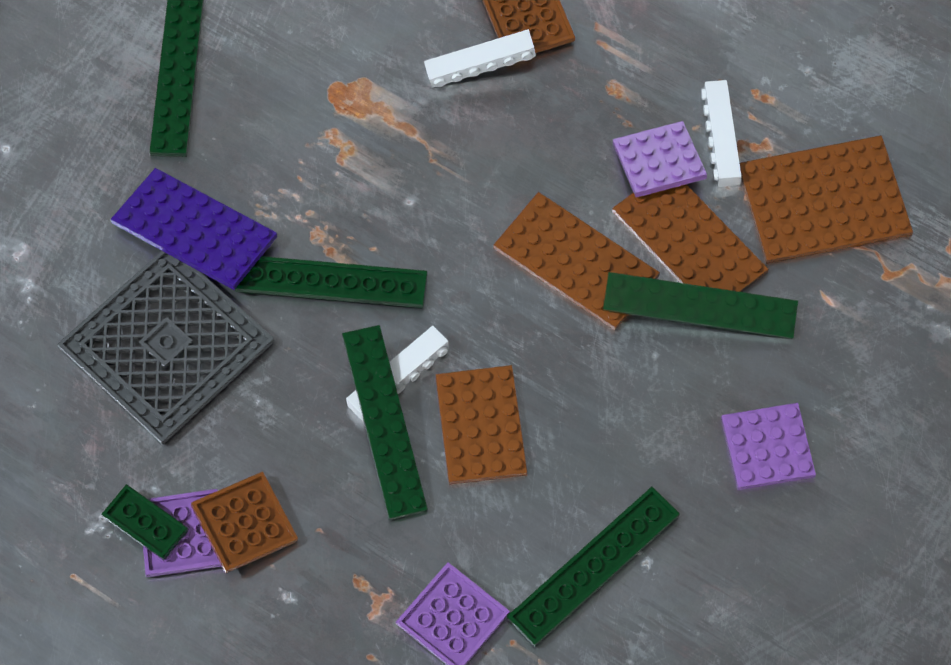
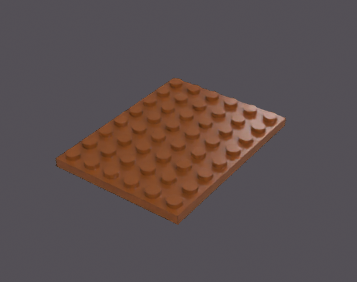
(824, 199)

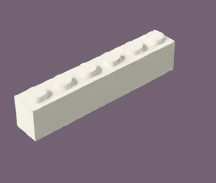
(480, 58)
(722, 133)
(411, 362)

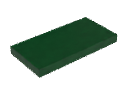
(145, 522)

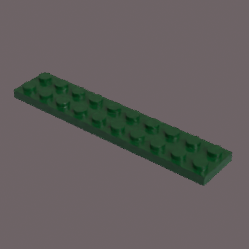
(176, 78)
(336, 281)
(700, 305)
(384, 422)
(593, 566)

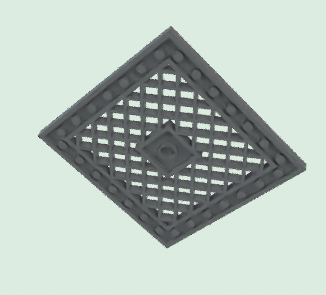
(165, 344)

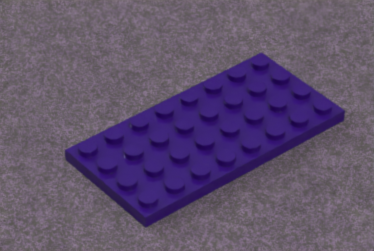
(194, 228)

